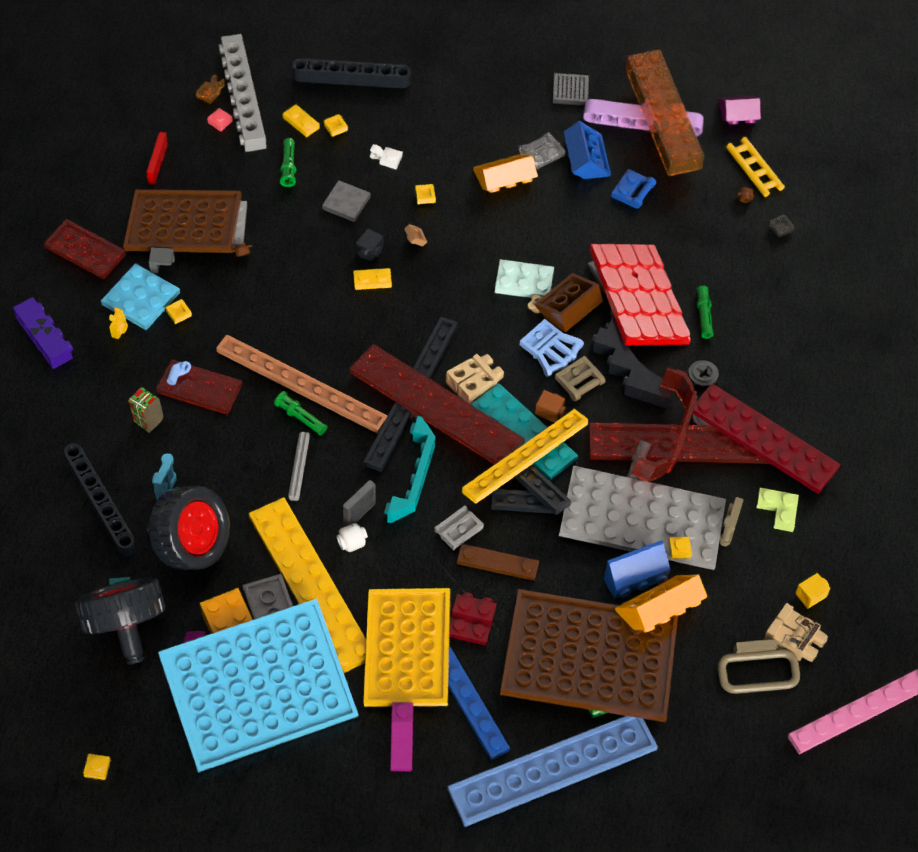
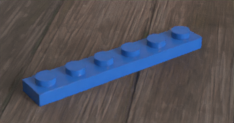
(475, 710)

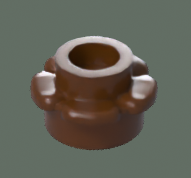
(745, 195)

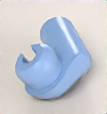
(178, 370)

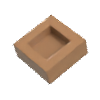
(415, 235)

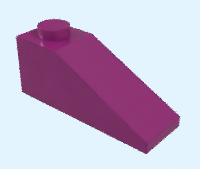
(402, 736)

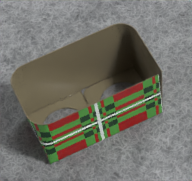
(146, 409)

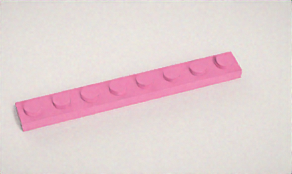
(855, 712)

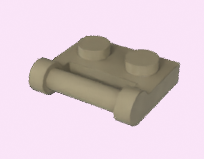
(577, 373)
(730, 521)

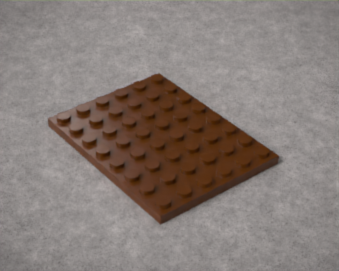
(588, 657)

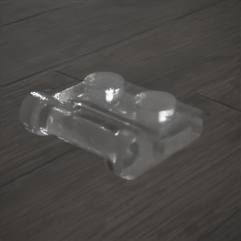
(545, 153)

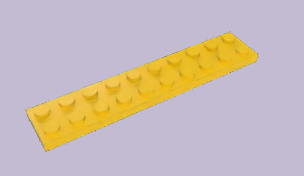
(309, 578)

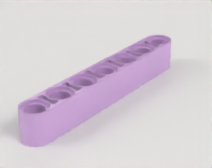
(627, 115)

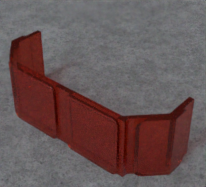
(681, 383)

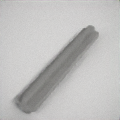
(299, 464)

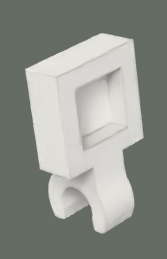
(387, 157)

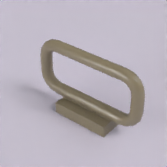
(754, 651)

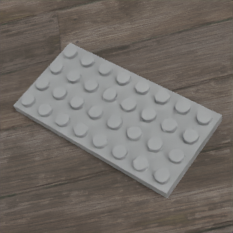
(638, 513)

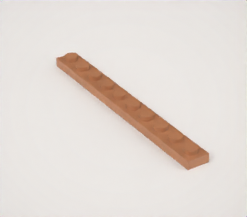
(302, 383)

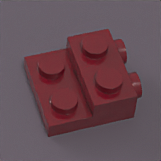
(472, 618)

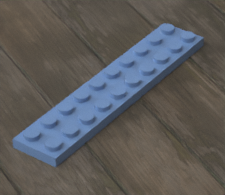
(551, 769)

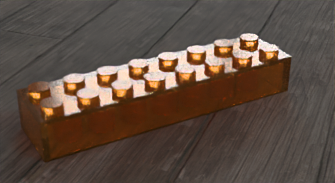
(664, 112)

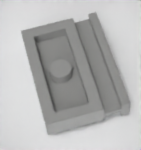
(459, 527)

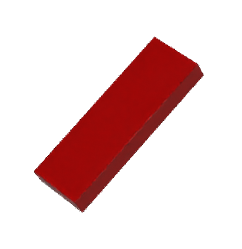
(157, 158)

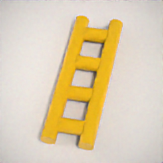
(753, 175)

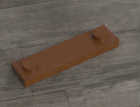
(498, 562)

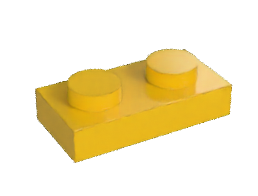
(301, 120)
(372, 279)

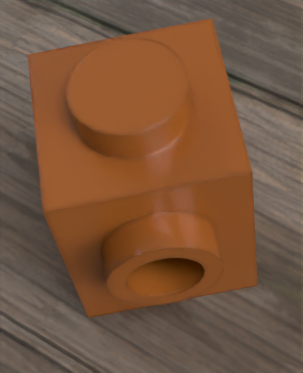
(550, 406)

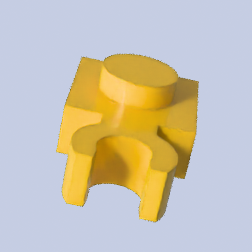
(118, 323)

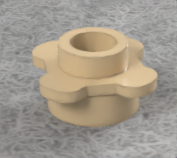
(531, 305)

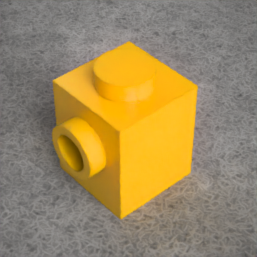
(812, 590)

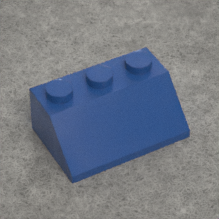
(586, 152)
(637, 570)

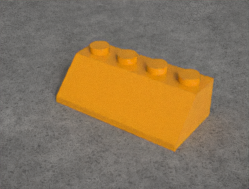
(662, 602)

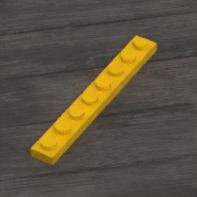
(524, 456)

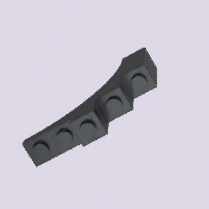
(638, 380)

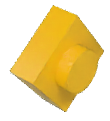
(335, 125)
(425, 194)
(178, 311)
(680, 547)
(96, 766)

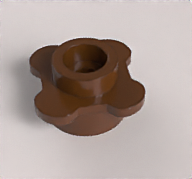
(242, 249)

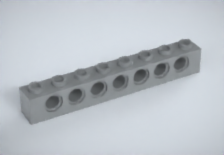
(243, 92)

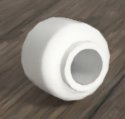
(352, 537)

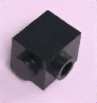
(369, 245)

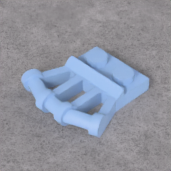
(543, 338)

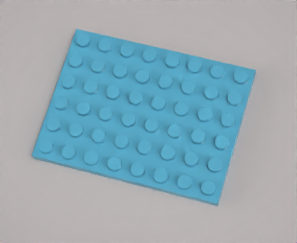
(257, 685)

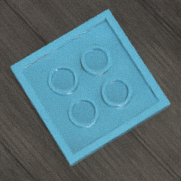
(141, 296)

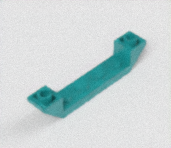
(402, 507)

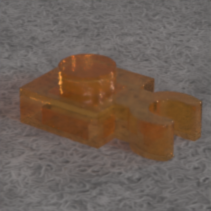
(210, 91)

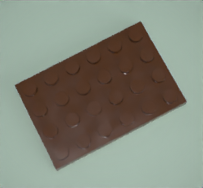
(183, 220)

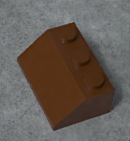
(569, 301)

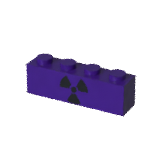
(43, 333)

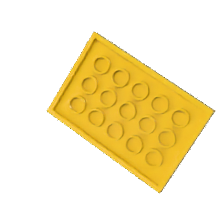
(407, 647)

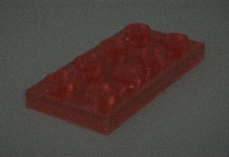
(85, 249)
(202, 388)

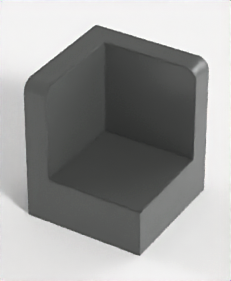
(160, 256)

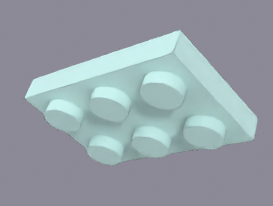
(523, 279)

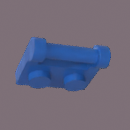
(629, 185)

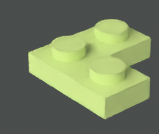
(783, 504)

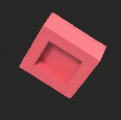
(219, 119)

